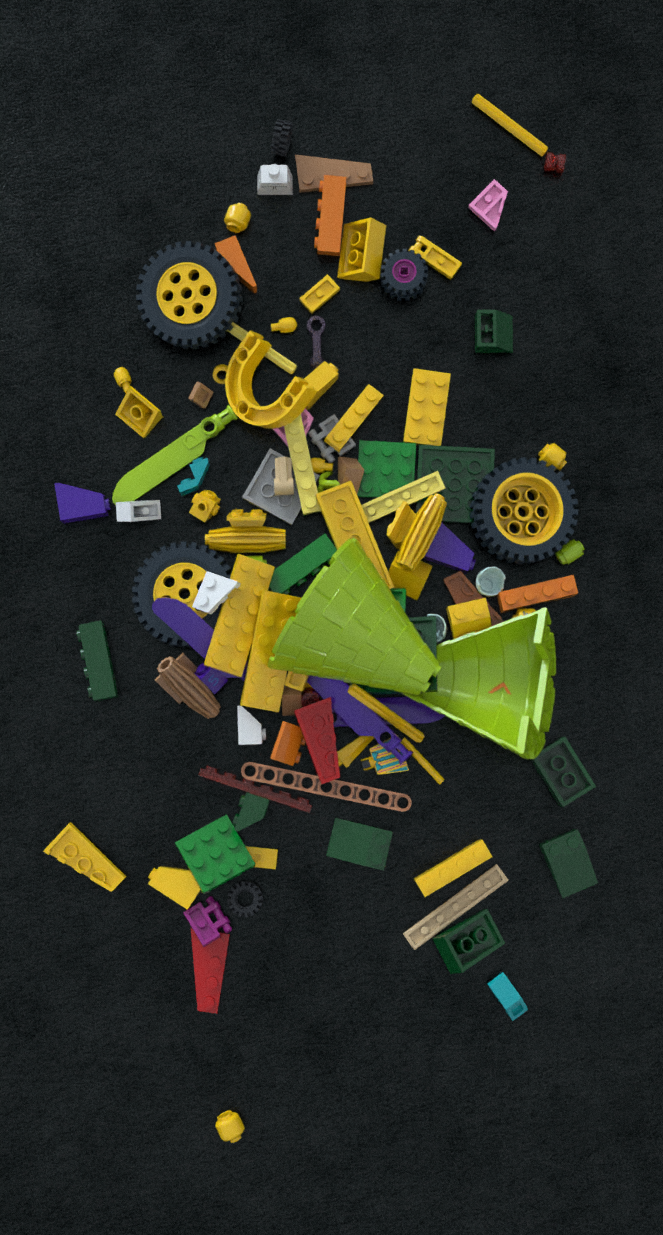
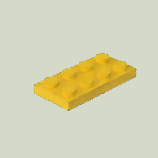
(426, 407)

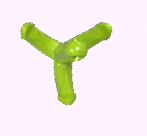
(327, 484)

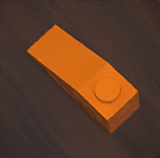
(233, 254)

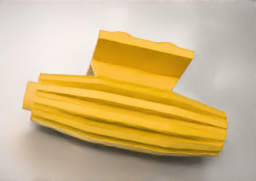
(415, 532)
(246, 534)

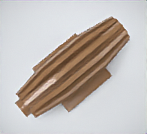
(183, 685)

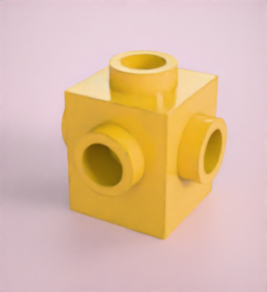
(205, 505)

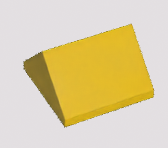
(138, 412)
(411, 580)

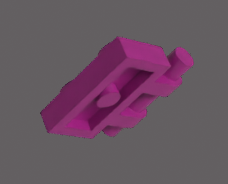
(202, 924)

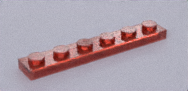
(247, 785)

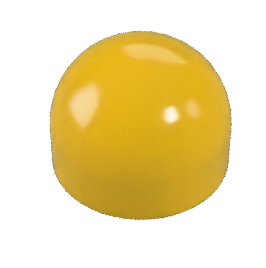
(222, 367)

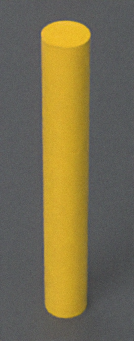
(422, 761)

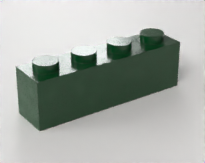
(98, 661)

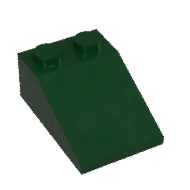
(359, 844)
(569, 862)
(468, 942)

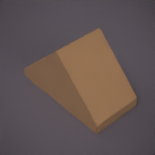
(350, 470)
(290, 701)

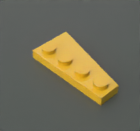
(83, 856)

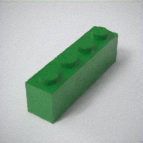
(302, 565)

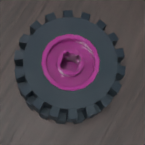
(404, 274)

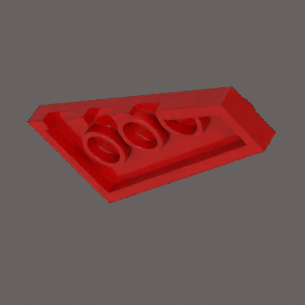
(318, 732)
(209, 971)

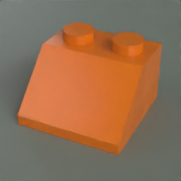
(288, 744)

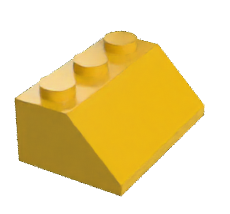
(362, 250)

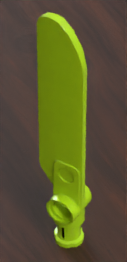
(170, 458)

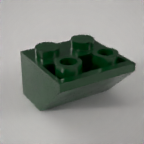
(493, 332)
(252, 810)

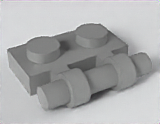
(326, 427)

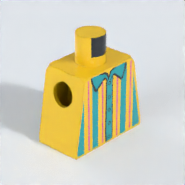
(383, 761)

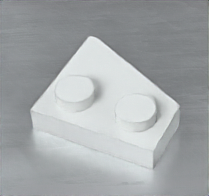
(213, 592)

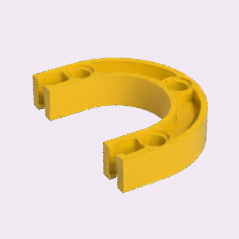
(240, 394)

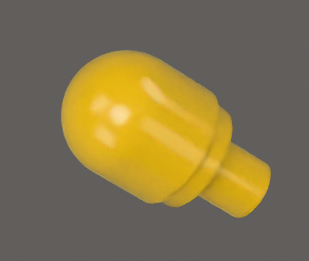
(285, 325)
(122, 378)
(319, 465)

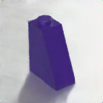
(80, 504)
(450, 551)

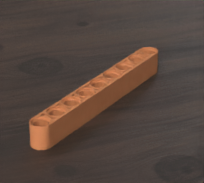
(335, 791)

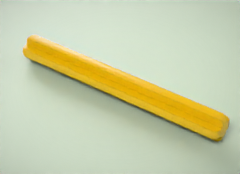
(509, 124)
(385, 713)

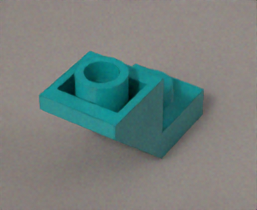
(199, 468)
(507, 996)

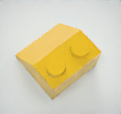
(468, 617)

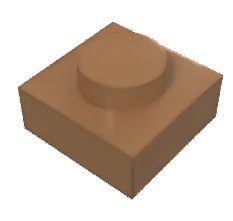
(200, 395)

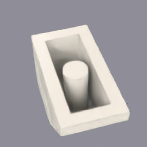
(138, 510)
(249, 729)

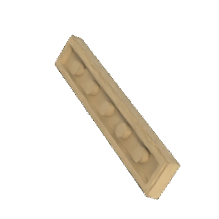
(455, 906)

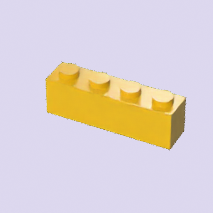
(452, 867)

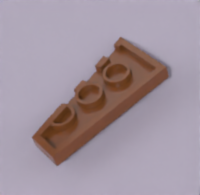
(463, 591)

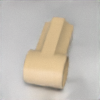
(283, 476)

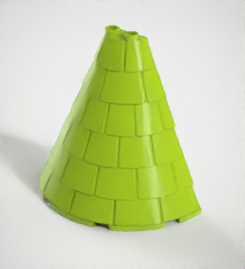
(354, 630)
(513, 653)

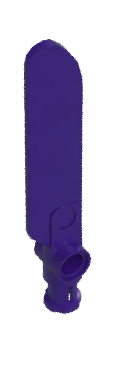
(188, 626)
(404, 707)
(357, 715)

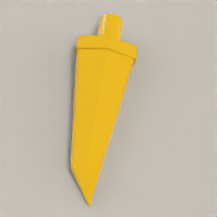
(352, 750)

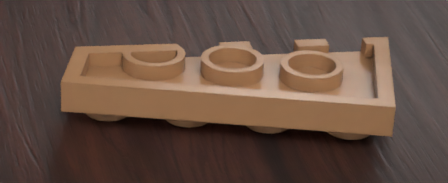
(312, 170)

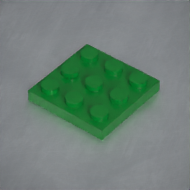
(385, 467)
(215, 854)

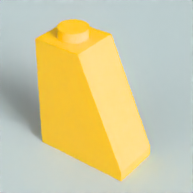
(321, 379)
(175, 884)

